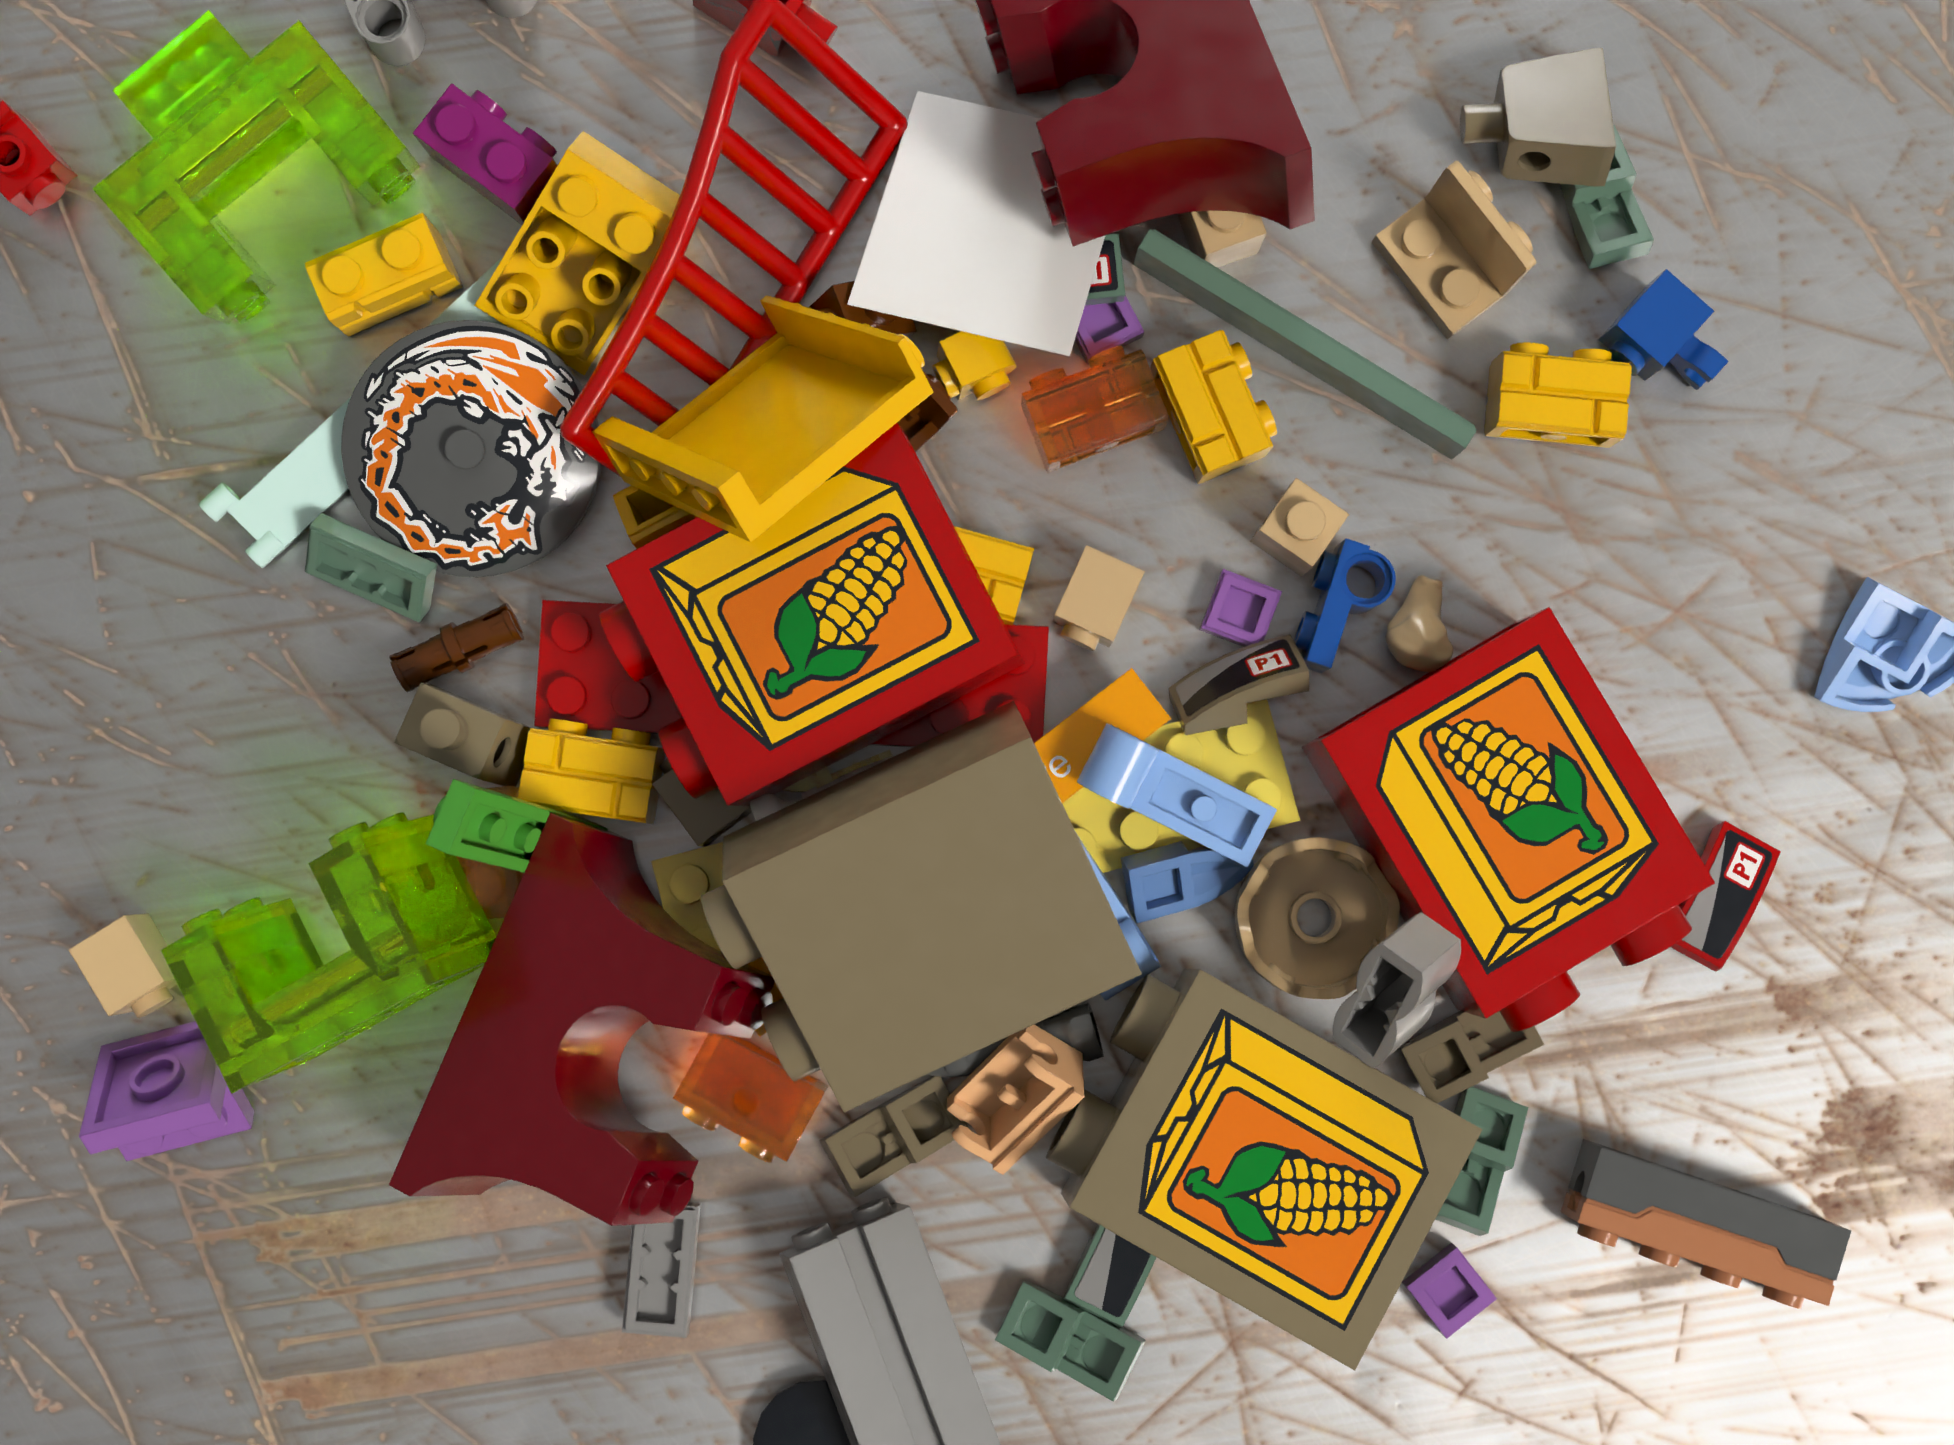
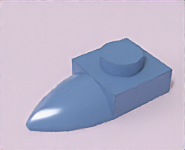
(1176, 879)

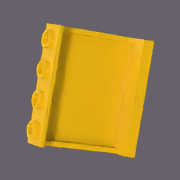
(774, 420)

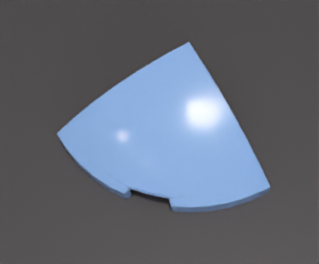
(1886, 652)

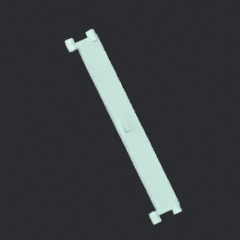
(313, 473)

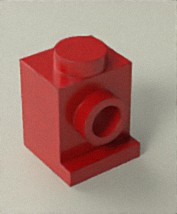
(30, 168)

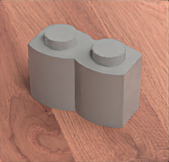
(1396, 989)

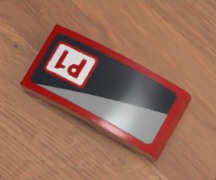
(1722, 911)

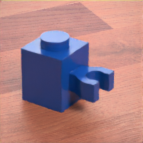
(1661, 330)

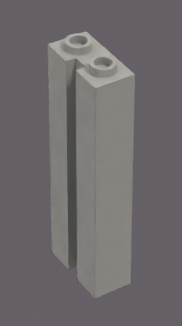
(886, 1332)

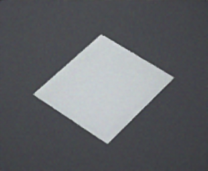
(969, 232)

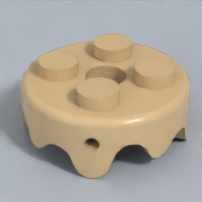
(1267, 908)

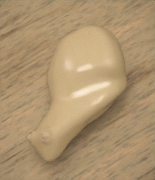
(1416, 631)

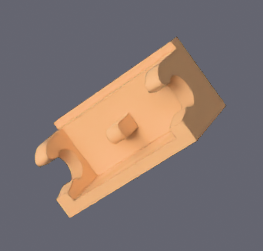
(1017, 1096)

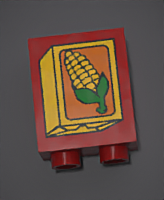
(812, 632)
(1514, 820)

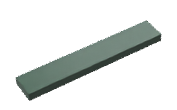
(1303, 344)

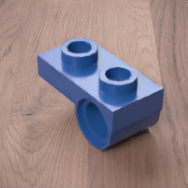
(1321, 631)

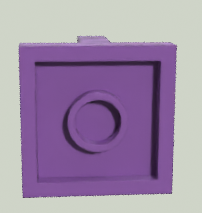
(160, 1095)

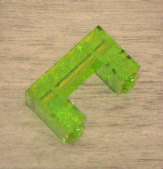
(227, 145)
(269, 996)

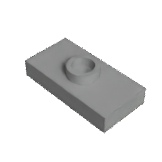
(662, 1275)

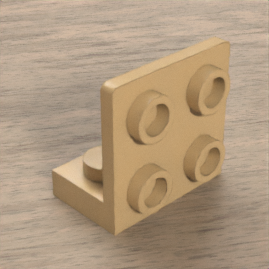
(1456, 250)

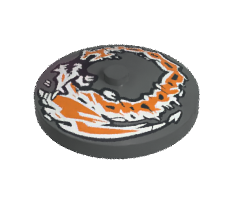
(464, 451)

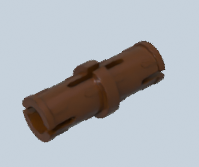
(456, 647)

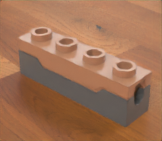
(1705, 1223)

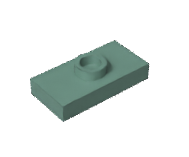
(370, 567)

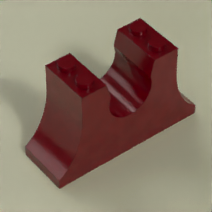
(1183, 130)
(542, 1039)

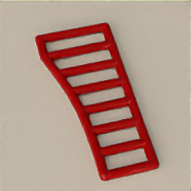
(696, 202)

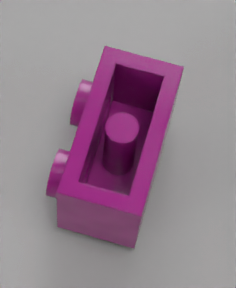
(487, 153)

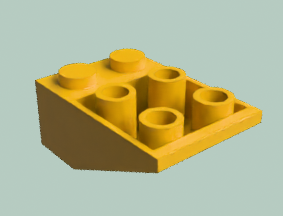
(581, 252)

